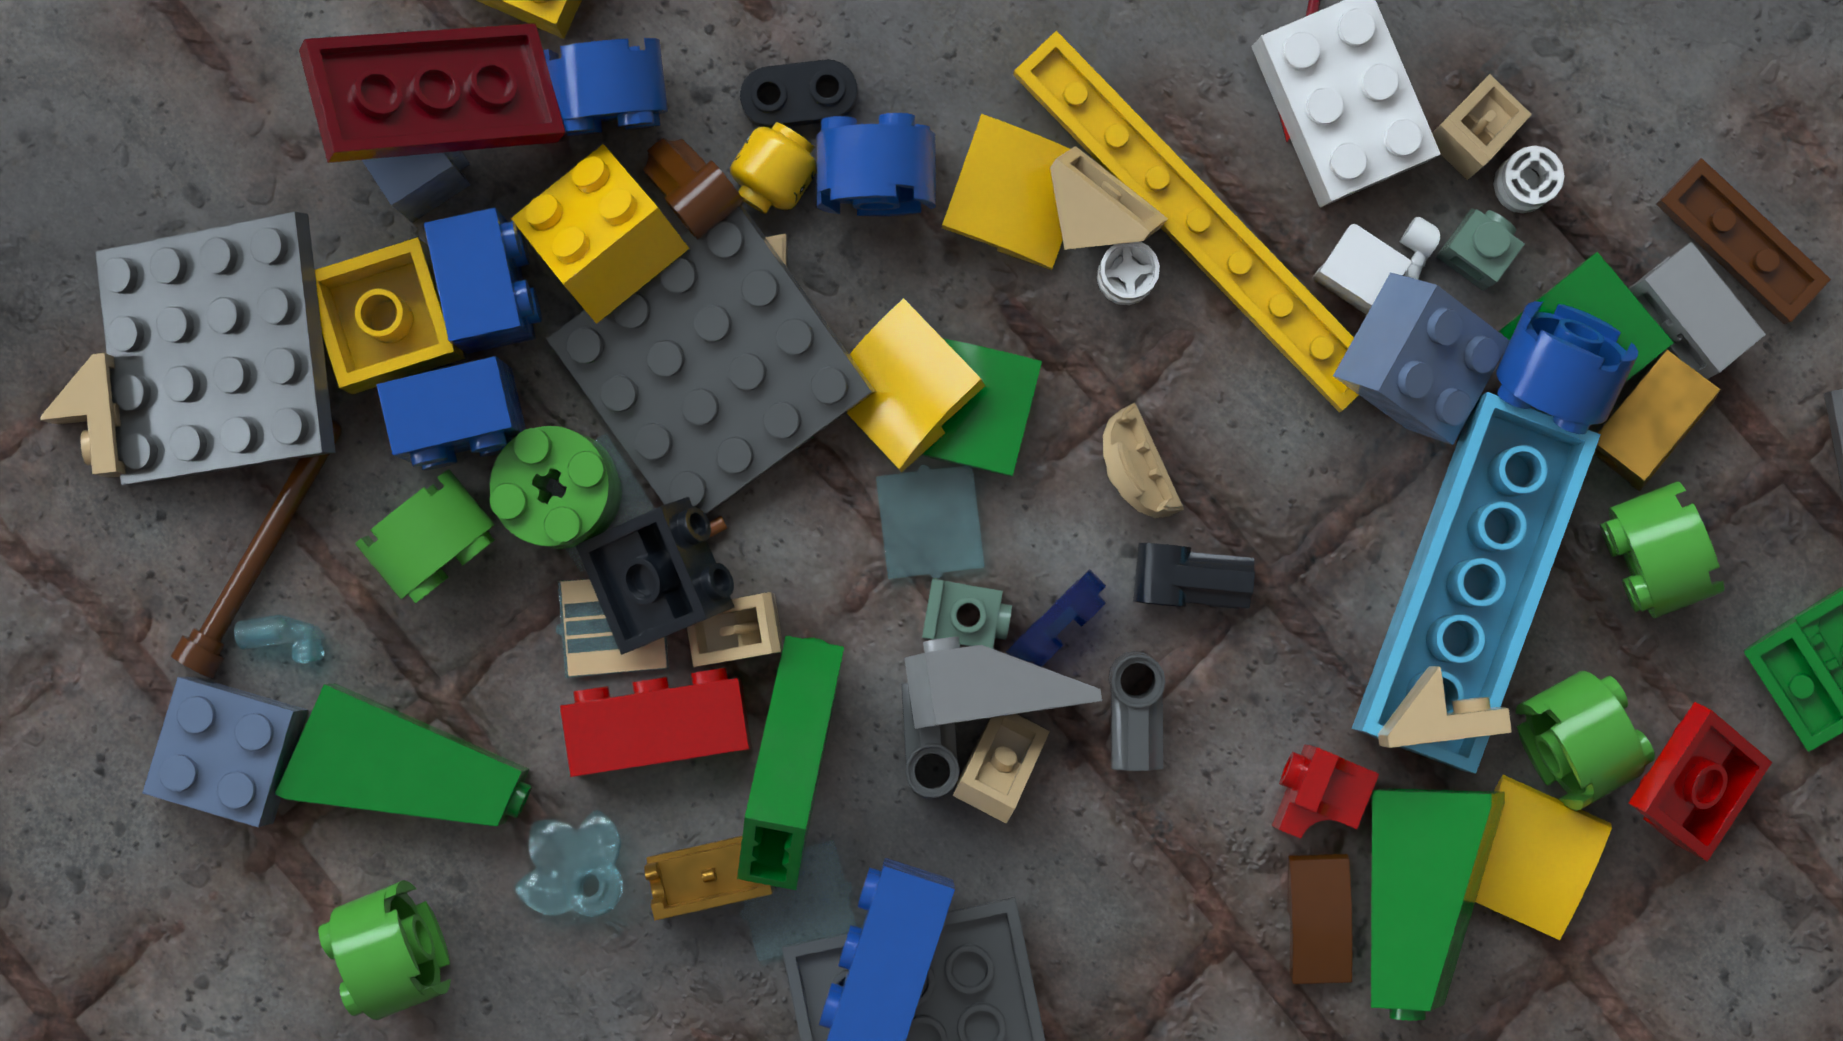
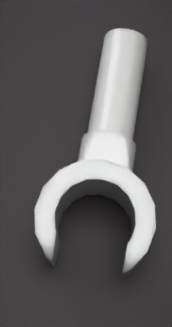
(1422, 239)

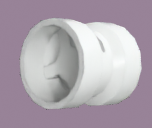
(1517, 183)
(1128, 263)

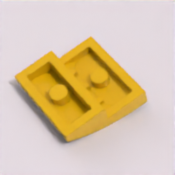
(1008, 193)
(915, 382)
(1540, 858)

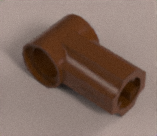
(692, 189)

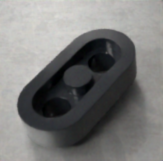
(798, 100)

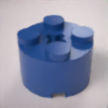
(608, 83)
(876, 166)
(1564, 366)

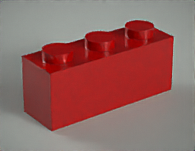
(655, 723)

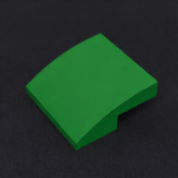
(1600, 292)
(993, 422)
(1805, 669)

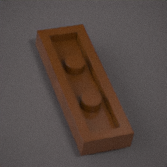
(1743, 241)

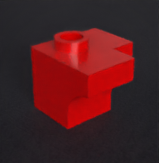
(1322, 789)

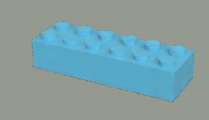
(1480, 567)

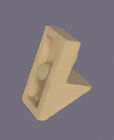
(90, 400)
(1425, 719)
(1001, 765)

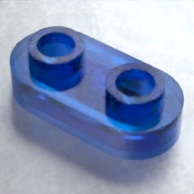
(1076, 604)

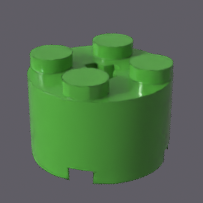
(531, 511)
(426, 536)
(1663, 550)
(1583, 738)
(386, 952)

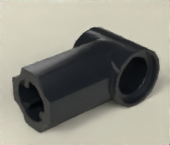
(1177, 576)

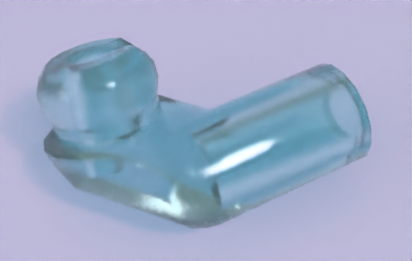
(281, 630)

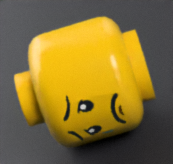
(774, 168)

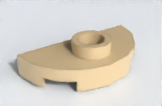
(1137, 466)

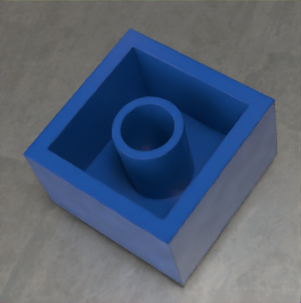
(482, 281)
(452, 412)

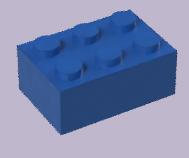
(888, 954)

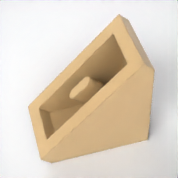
(1479, 127)
(1097, 206)
(739, 633)

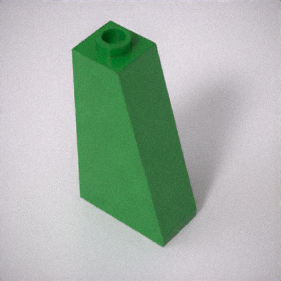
(789, 762)
(392, 763)
(1423, 890)

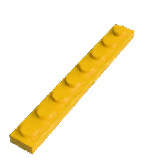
(1195, 215)

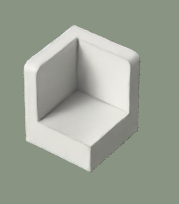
(1360, 267)

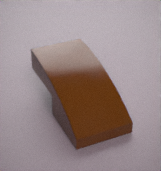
(1320, 918)

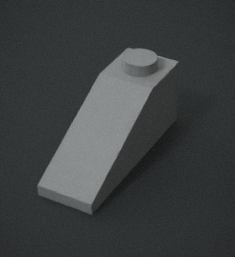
(982, 683)

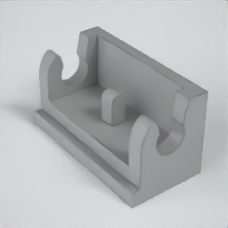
(1697, 312)

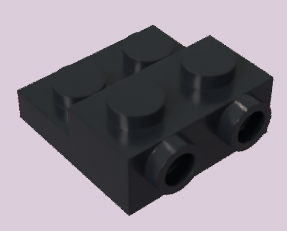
(657, 574)

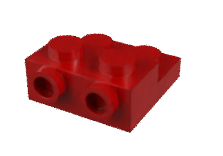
(1700, 782)

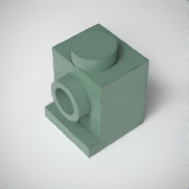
(1481, 248)
(942, 610)

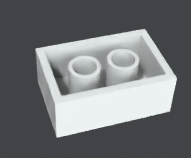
(1345, 99)

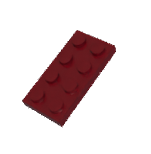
(431, 91)

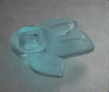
(566, 860)

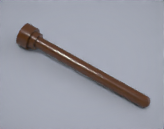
(203, 646)

